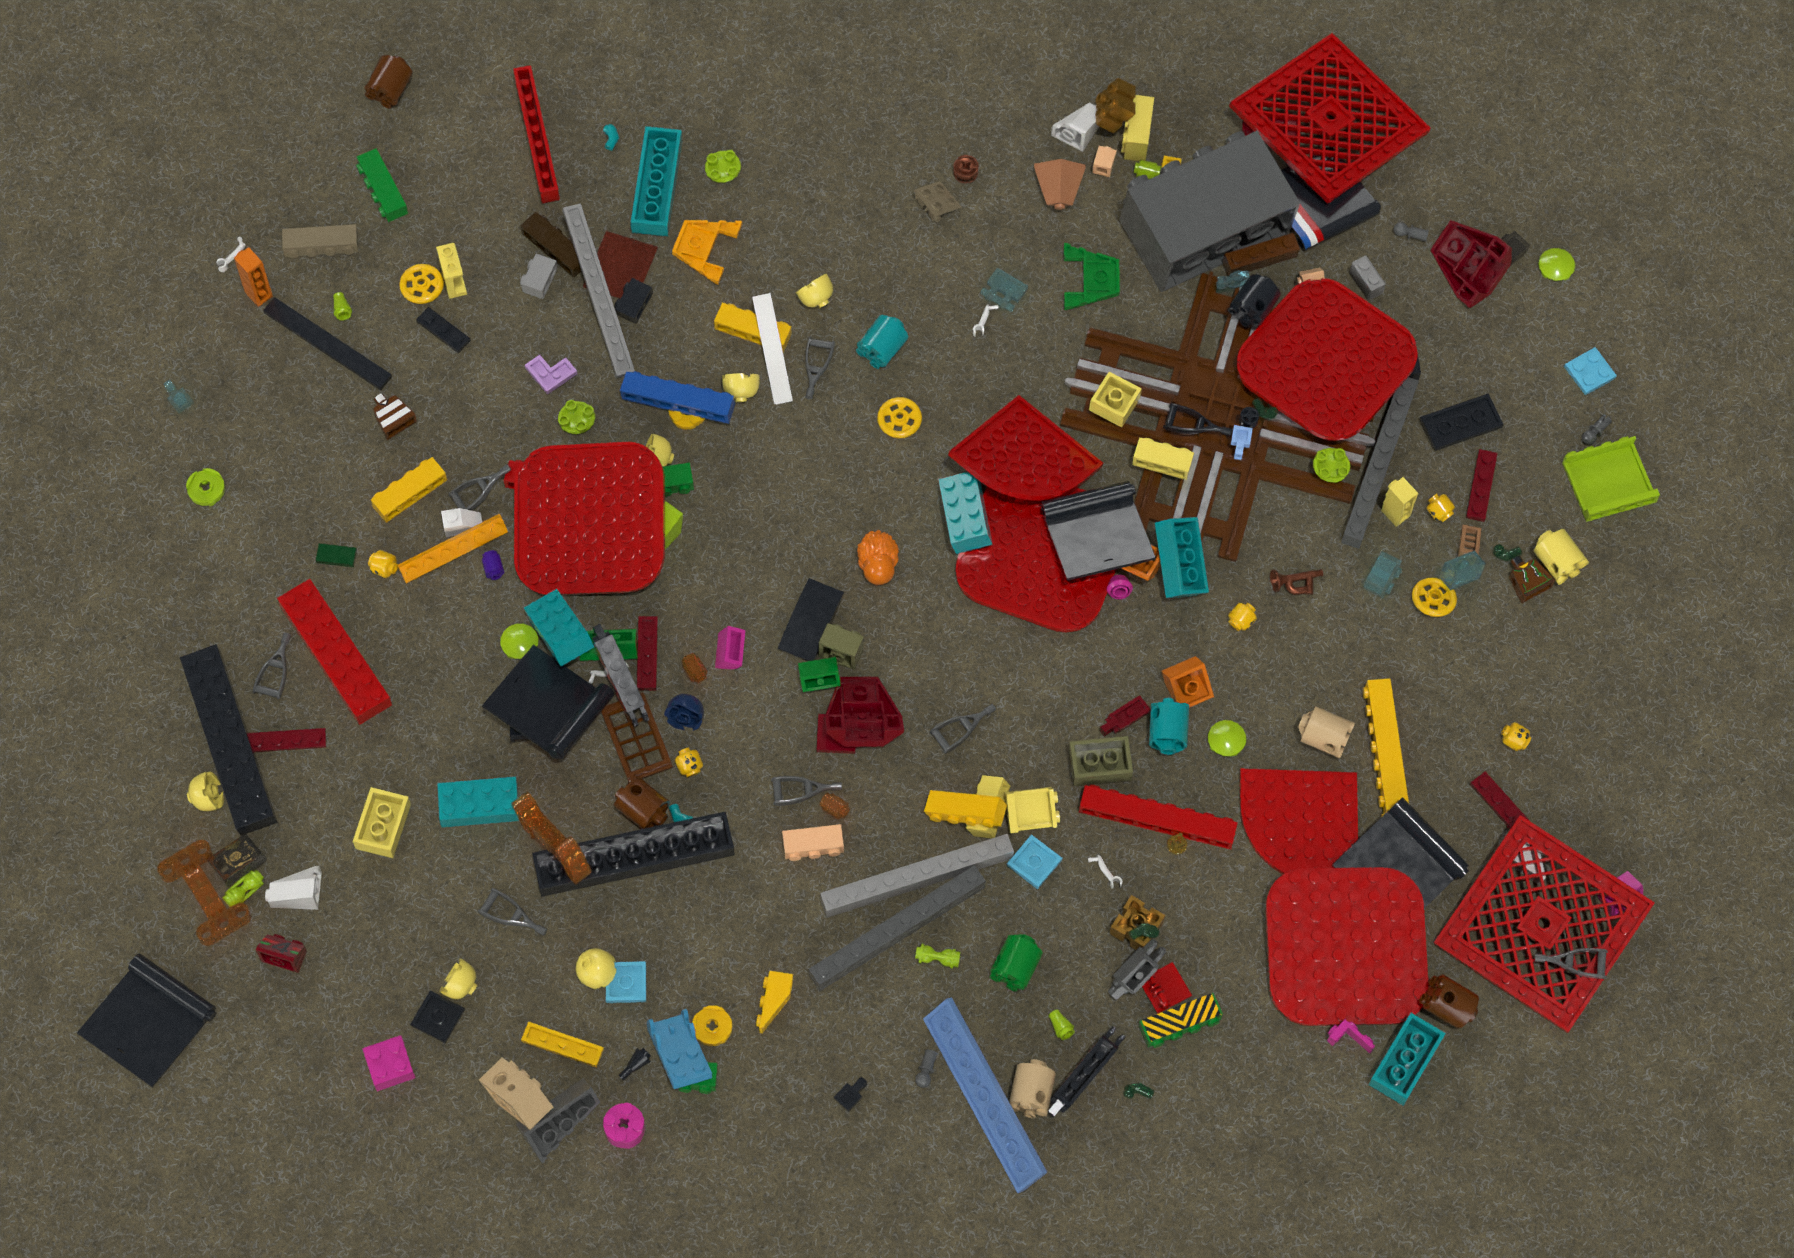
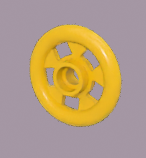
(426, 296)
(901, 402)
(1435, 592)

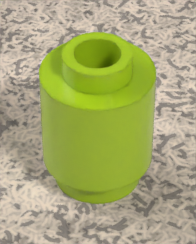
(1147, 168)

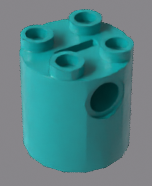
(882, 341)
(1169, 726)

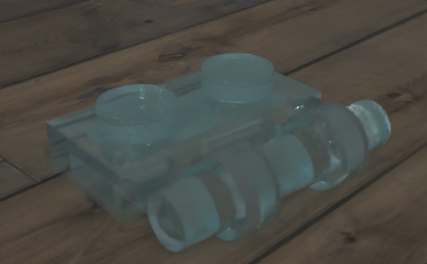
(1007, 285)

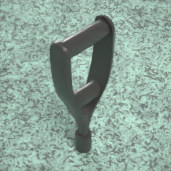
(815, 369)
(483, 485)
(275, 663)
(965, 722)
(808, 789)
(514, 921)
(1569, 956)

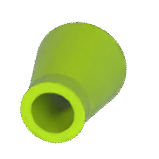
(341, 307)
(1061, 1025)

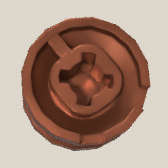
(965, 168)

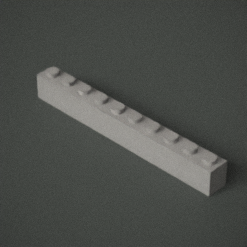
(916, 875)

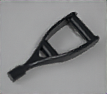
(1199, 426)

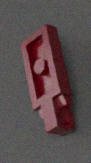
(1125, 716)

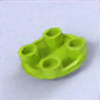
(722, 166)
(1556, 264)
(576, 417)
(1331, 464)
(518, 640)
(1227, 738)

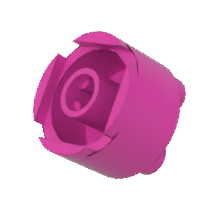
(618, 1135)

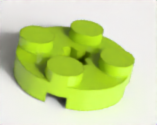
(205, 477)

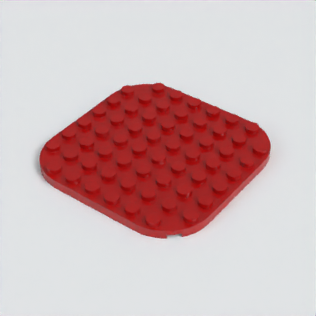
(1327, 359)
(589, 518)
(1023, 571)
(1346, 946)

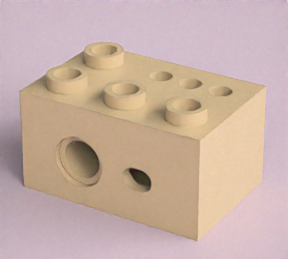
(516, 1092)

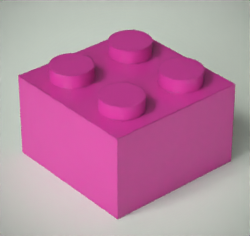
(388, 1063)

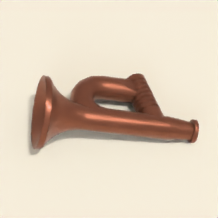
(1278, 580)

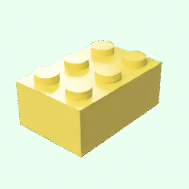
(1138, 129)
(381, 822)

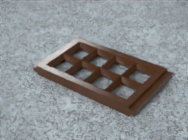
(647, 770)

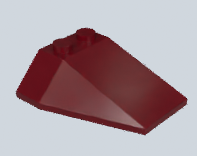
(1471, 261)
(863, 714)

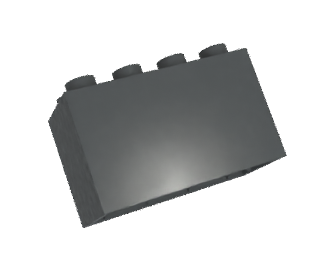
(1207, 209)

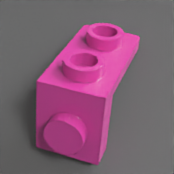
(1351, 1029)

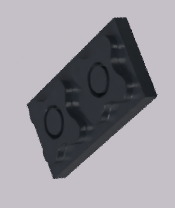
(1461, 422)

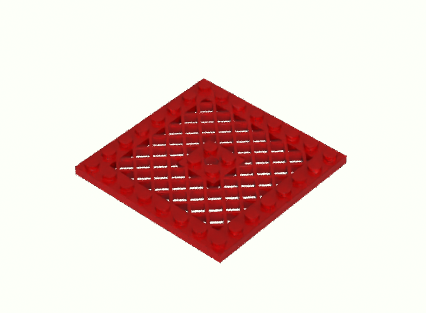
(1333, 51)
(1514, 984)

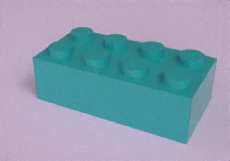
(965, 512)
(1181, 557)
(558, 627)
(477, 801)
(1407, 1059)

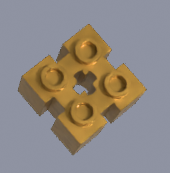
(1115, 105)
(1135, 913)

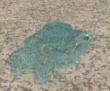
(1235, 280)

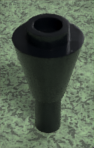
(638, 1060)

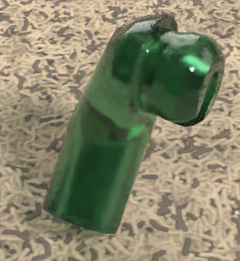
(1268, 413)
(1135, 1088)

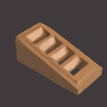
(1472, 530)

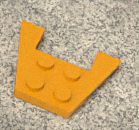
(697, 241)

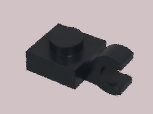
(849, 1095)

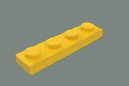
(562, 1044)

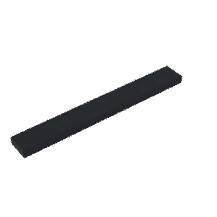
(327, 343)

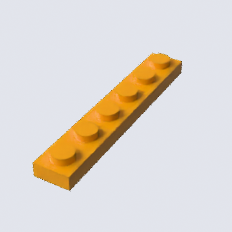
(452, 548)

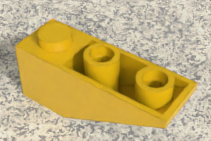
(778, 992)

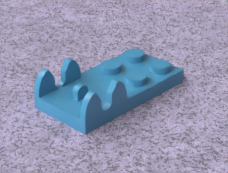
(679, 1050)

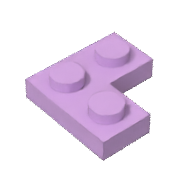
(550, 377)

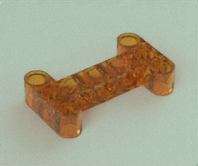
(540, 827)
(204, 892)

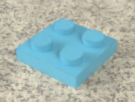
(1590, 371)
(1034, 861)
(628, 983)

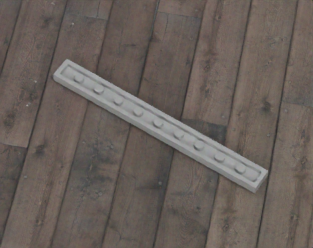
(598, 290)

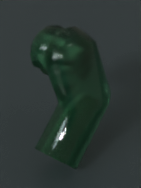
(1506, 555)
(1144, 930)

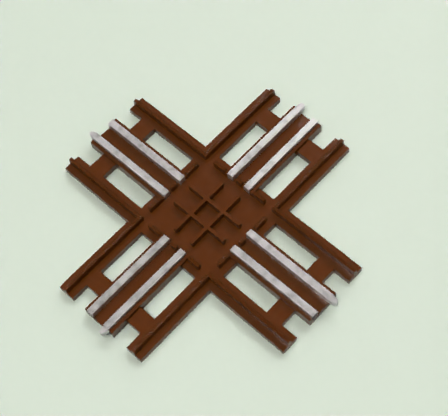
(1219, 396)

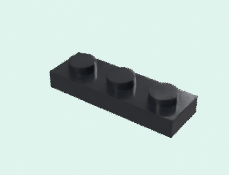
(443, 330)

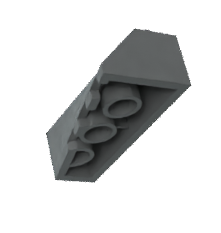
(567, 1110)

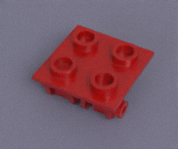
(1166, 988)

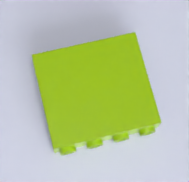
(1609, 479)

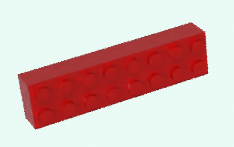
(334, 651)

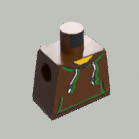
(1529, 579)

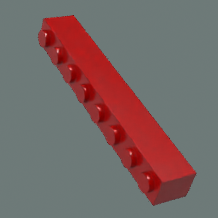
(536, 134)
(1158, 817)

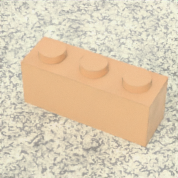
(813, 842)

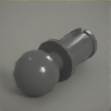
(1401, 229)
(1589, 436)
(923, 1079)

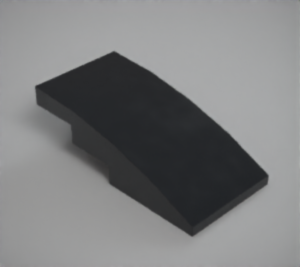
(809, 619)

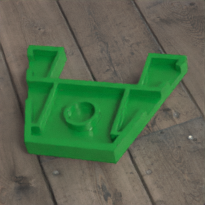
(1100, 277)

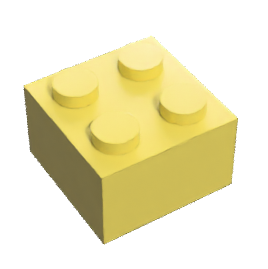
(1115, 399)

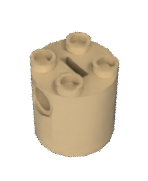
(1325, 731)
(1032, 1088)

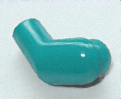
(613, 136)
(676, 814)

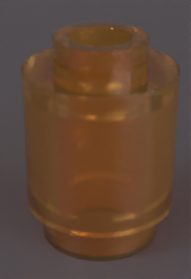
(694, 668)
(834, 805)

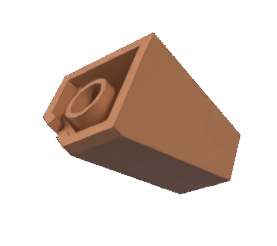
(1059, 181)

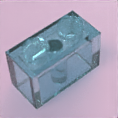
(1462, 570)
(1382, 574)

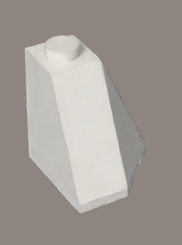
(1077, 127)
(296, 890)

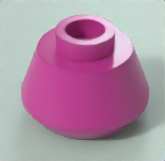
(1119, 587)

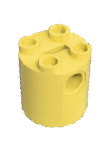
(1560, 555)

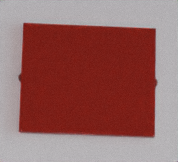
(623, 260)

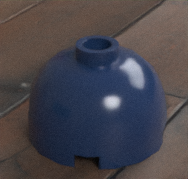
(685, 711)

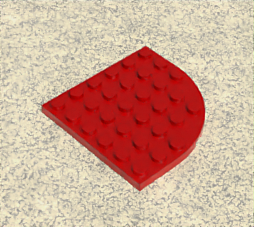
(1025, 455)
(1299, 816)

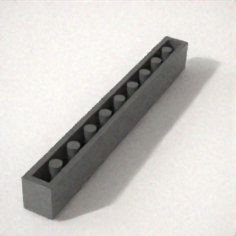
(1379, 463)
(897, 928)

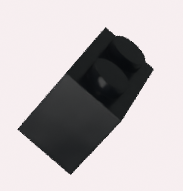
(633, 300)

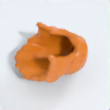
(878, 557)

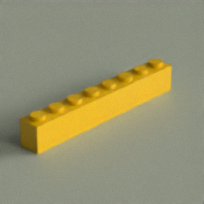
(1385, 743)

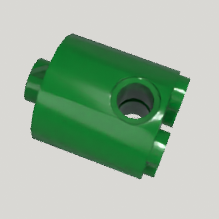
(1016, 962)

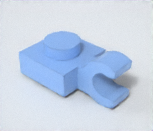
(1241, 438)

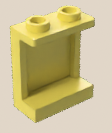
(451, 270)
(1031, 809)

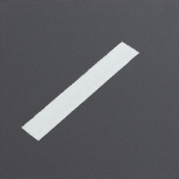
(772, 348)

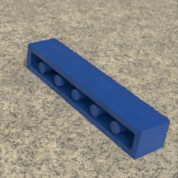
(677, 397)

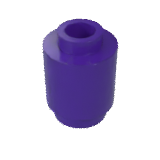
(492, 565)

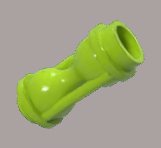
(251, 881)
(947, 957)

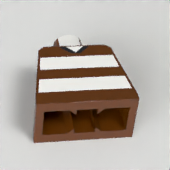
(392, 415)

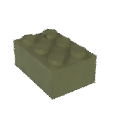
(1100, 761)

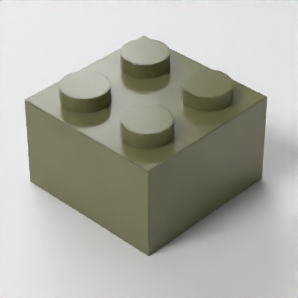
(841, 644)

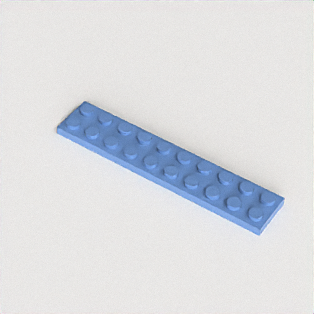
(985, 1095)

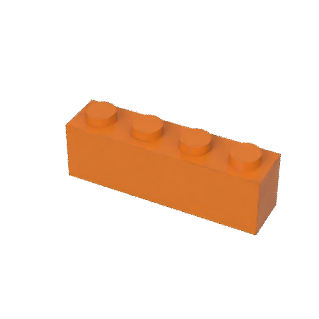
(253, 276)

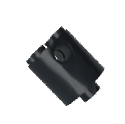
(1255, 300)

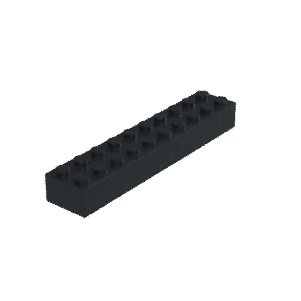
(228, 740)
(640, 853)

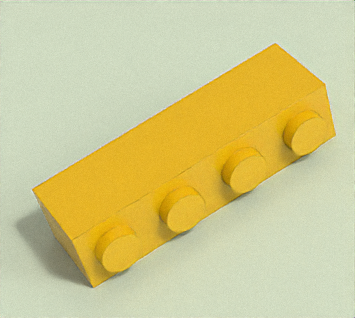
(745, 325)
(408, 489)
(965, 808)

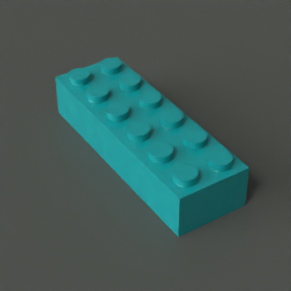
(656, 181)

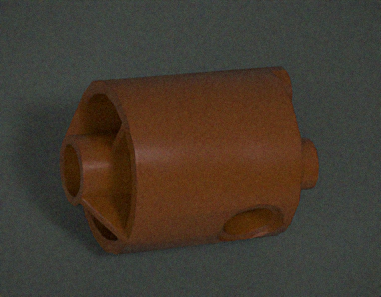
(388, 80)
(642, 803)
(1450, 1001)

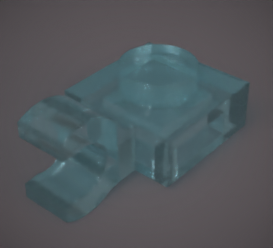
(179, 398)

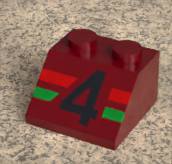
(281, 953)

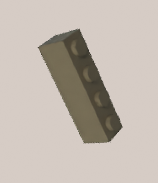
(320, 240)

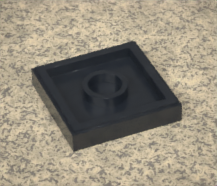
(437, 1017)

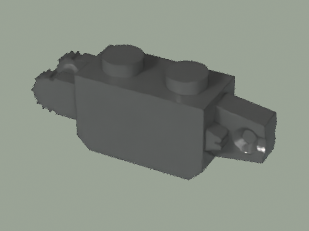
(1136, 970)

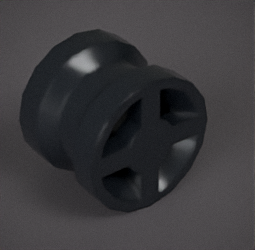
(1251, 414)

